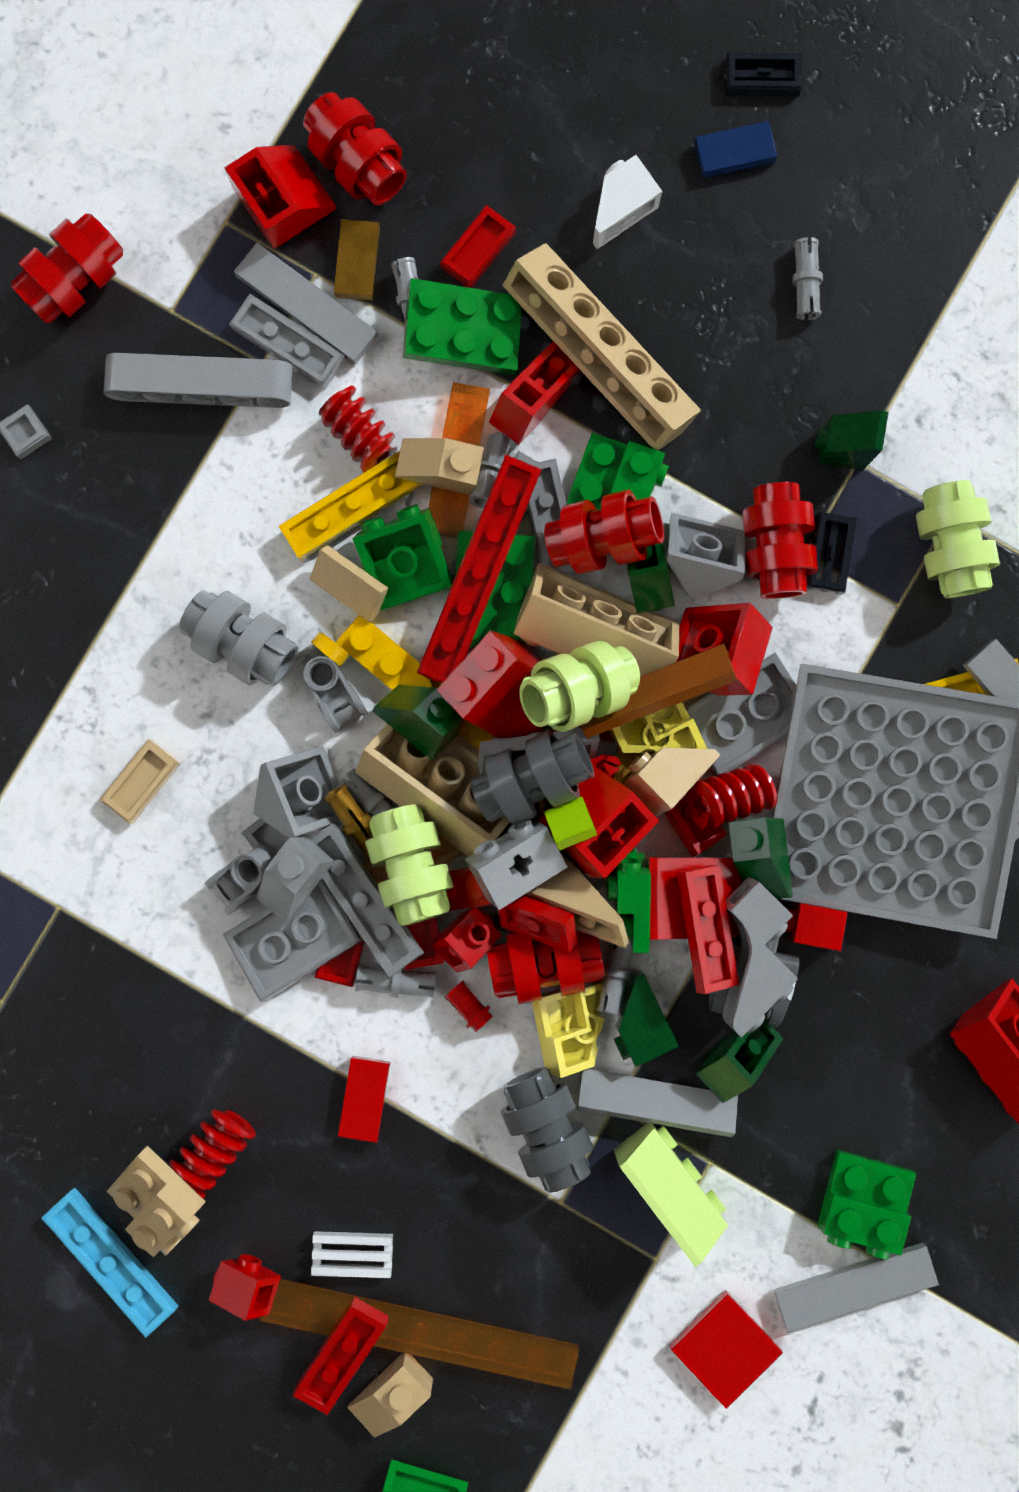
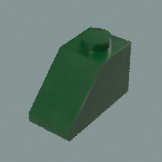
(852, 439)
(651, 581)
(420, 717)
(762, 853)
(642, 1024)
(739, 1061)

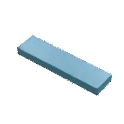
(110, 1262)

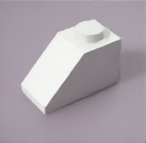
(625, 199)

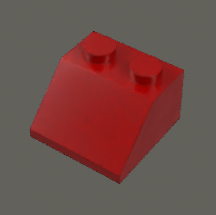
(739, 629)

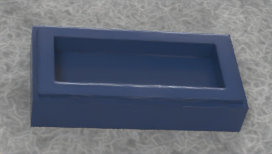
(735, 149)

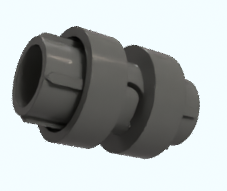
(517, 784)
(554, 1145)

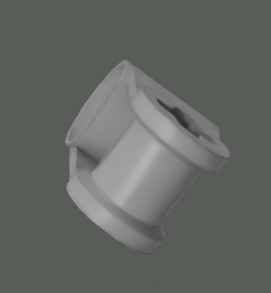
(334, 694)
(240, 879)

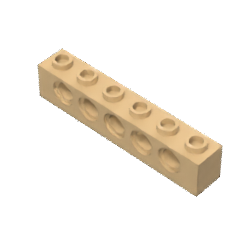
(600, 346)

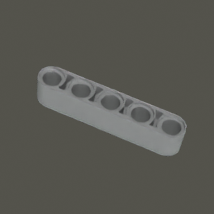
(198, 380)

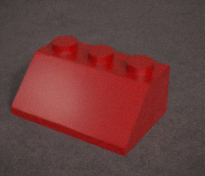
(991, 1042)

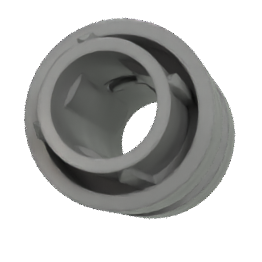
(223, 628)

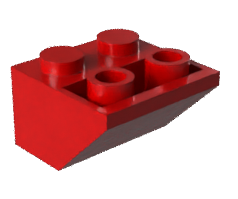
(279, 191)
(618, 820)

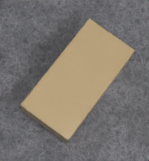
(348, 583)
(140, 781)

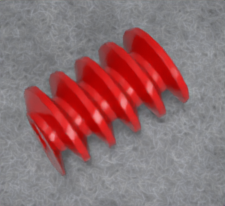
(356, 428)
(731, 796)
(213, 1150)

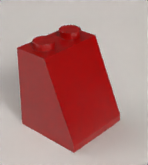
(489, 683)
(666, 904)

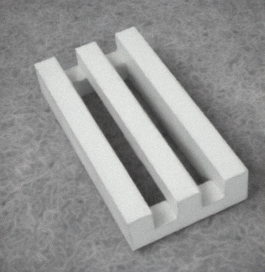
(352, 1270)

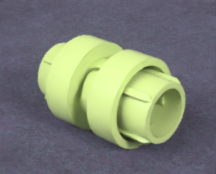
(954, 524)
(579, 686)
(405, 846)

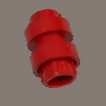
(347, 141)
(82, 255)
(778, 526)
(619, 529)
(515, 970)

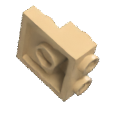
(157, 1201)

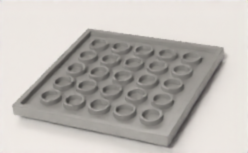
(900, 799)

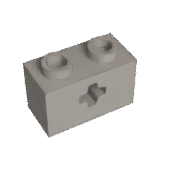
(507, 880)

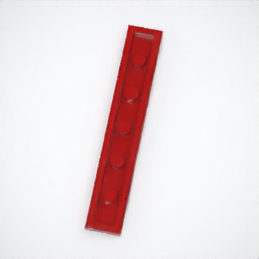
(479, 569)

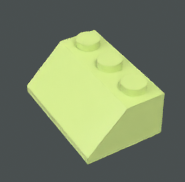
(672, 1190)

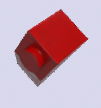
(533, 393)

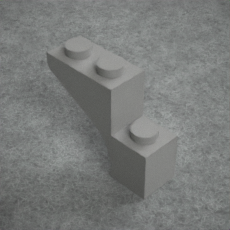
(760, 973)

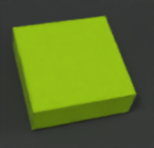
(570, 823)

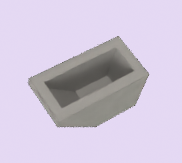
(292, 876)

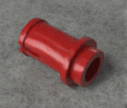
(469, 1006)

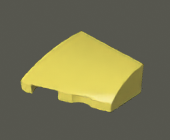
(660, 729)
(569, 1029)

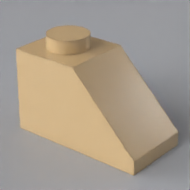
(440, 463)
(668, 775)
(392, 1395)

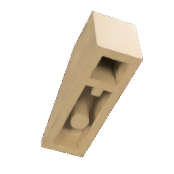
(577, 896)

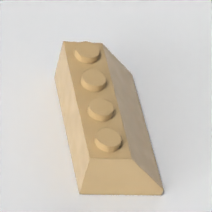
(572, 613)
(435, 785)

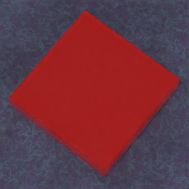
(726, 1349)

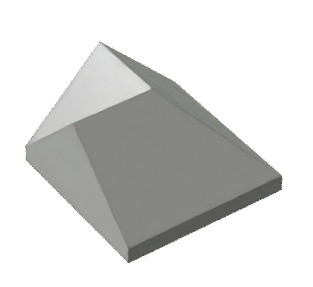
(705, 555)
(294, 791)

